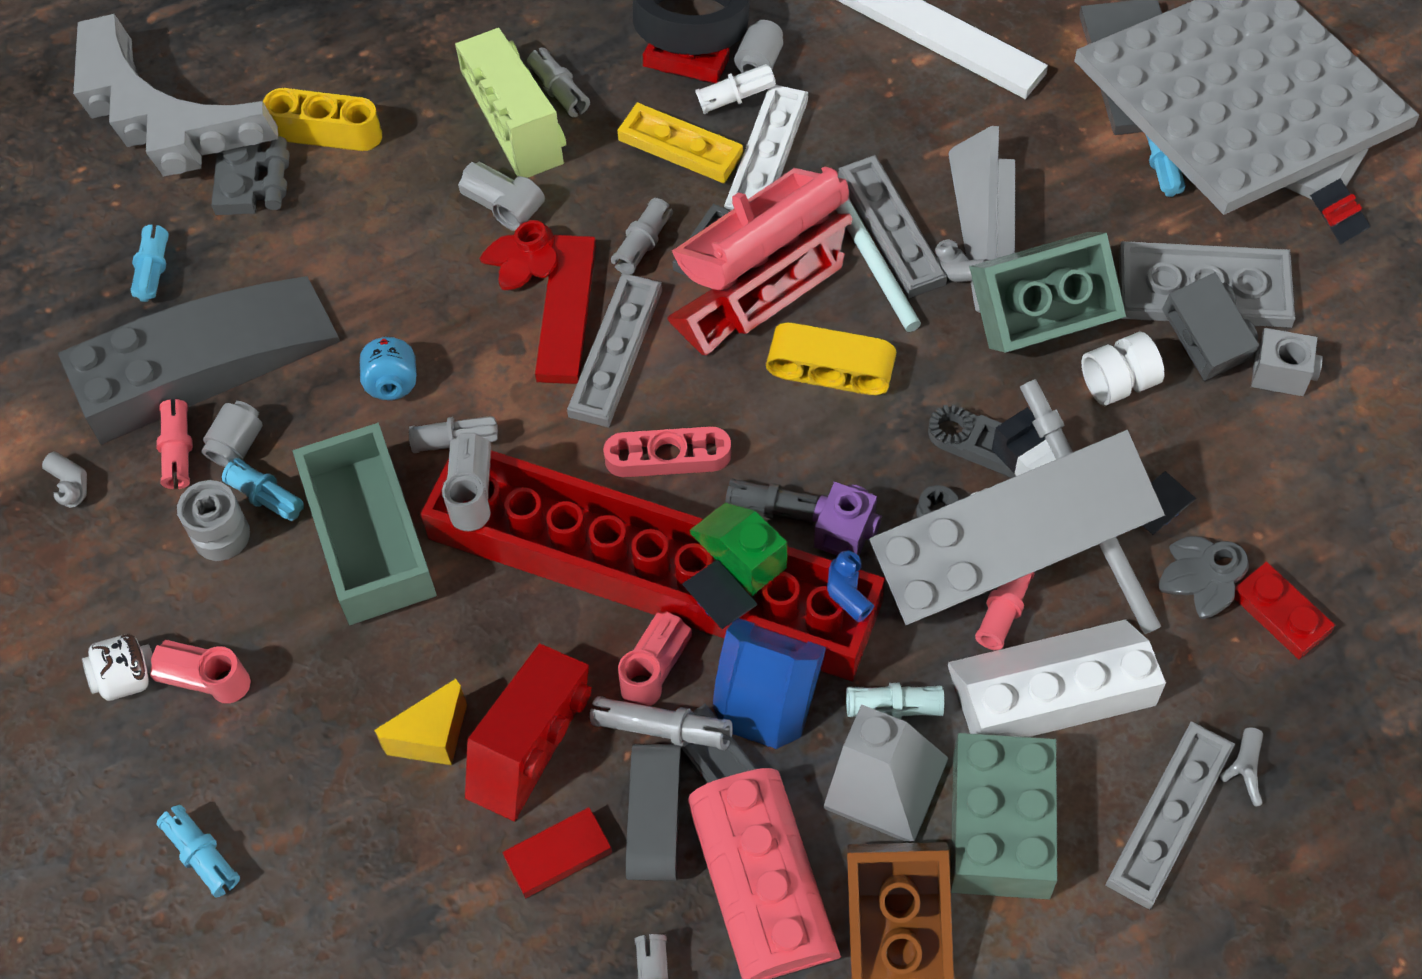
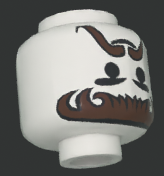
(118, 667)

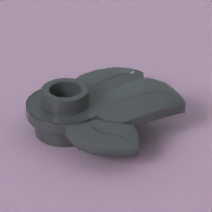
(1199, 575)

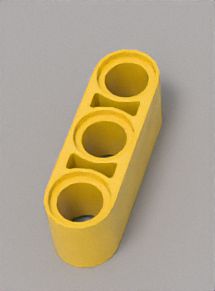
(324, 119)
(831, 359)

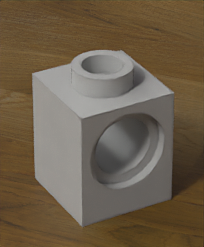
(1270, 360)

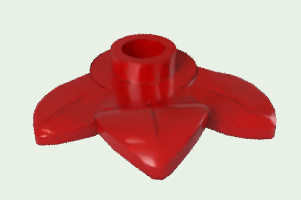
(522, 254)

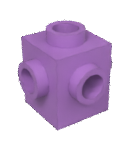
(845, 519)

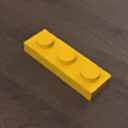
(680, 142)

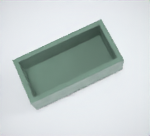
(363, 524)

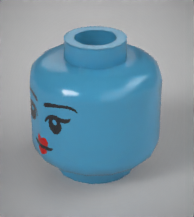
(387, 365)

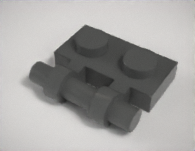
(237, 178)

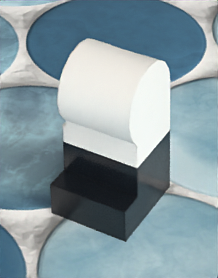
(1020, 445)

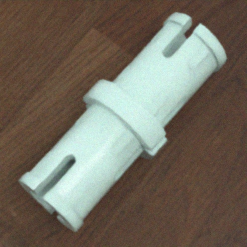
(897, 700)

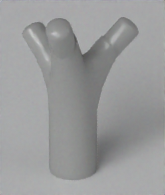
(1247, 763)

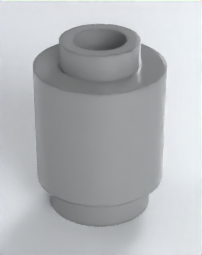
(759, 46)
(231, 433)

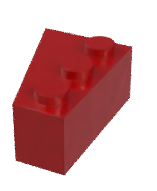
(524, 730)

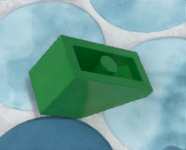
(743, 545)

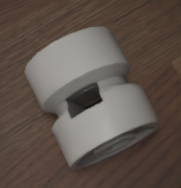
(213, 520)

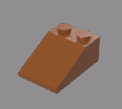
(900, 911)

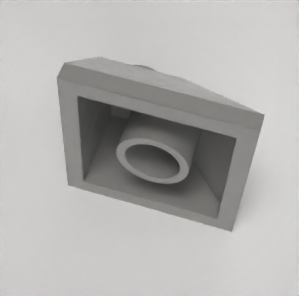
(885, 775)

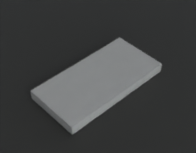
(1256, 275)

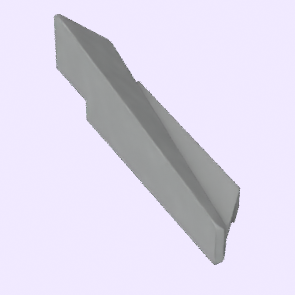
(984, 197)

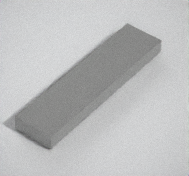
(892, 227)
(614, 350)
(1170, 815)

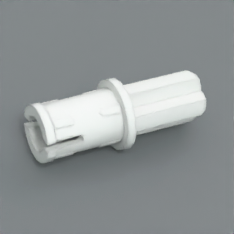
(735, 88)

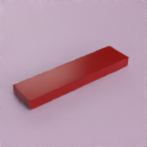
(566, 310)

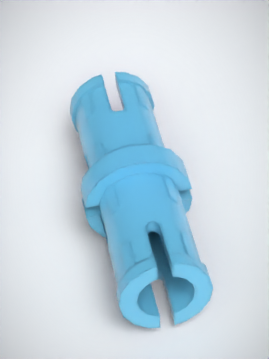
(198, 850)

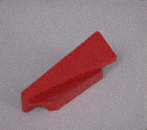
(764, 289)

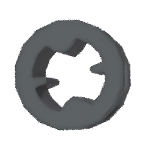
(935, 494)

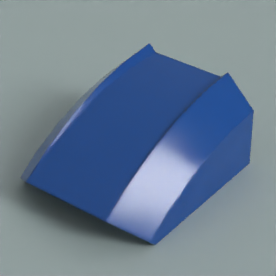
(765, 683)

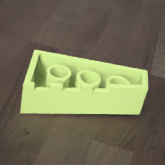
(512, 103)

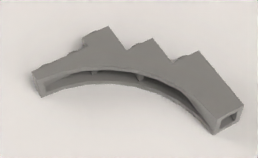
(173, 129)

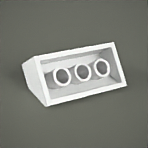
(1058, 681)

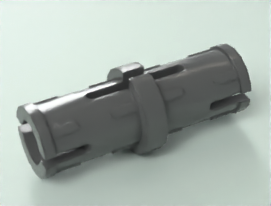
(772, 500)

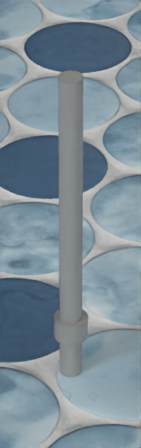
(1049, 425)

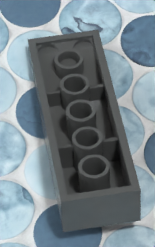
(194, 352)

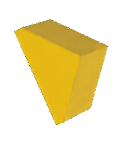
(428, 728)

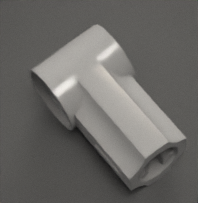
(509, 199)
(468, 481)

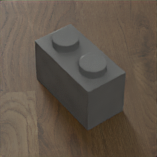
(1211, 326)

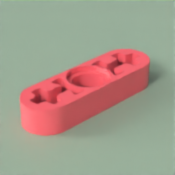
(653, 439)

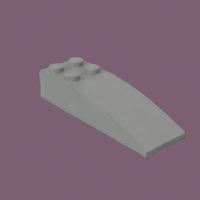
(1016, 527)

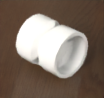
(1117, 369)

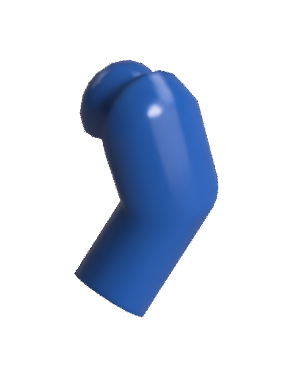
(843, 585)

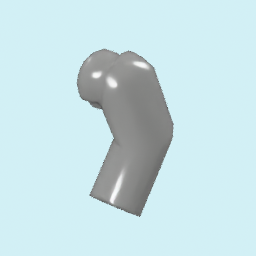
(954, 261)
(72, 479)

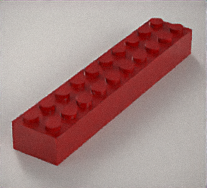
(642, 557)

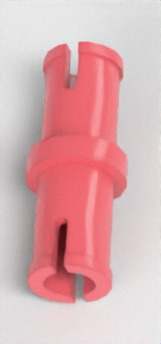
(174, 444)
(1003, 607)

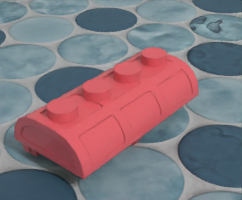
(760, 226)
(762, 875)

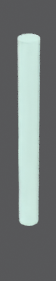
(880, 269)

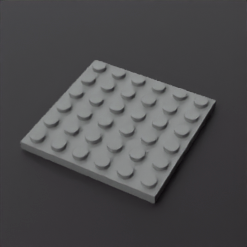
(1245, 94)

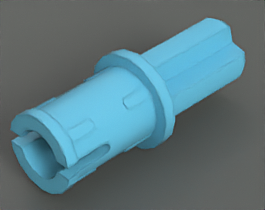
(1168, 174)
(149, 263)
(262, 489)

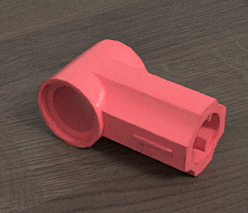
(653, 658)
(199, 668)

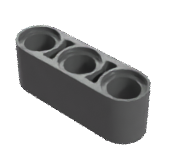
(653, 812)

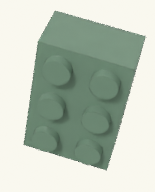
(1047, 291)
(1004, 816)

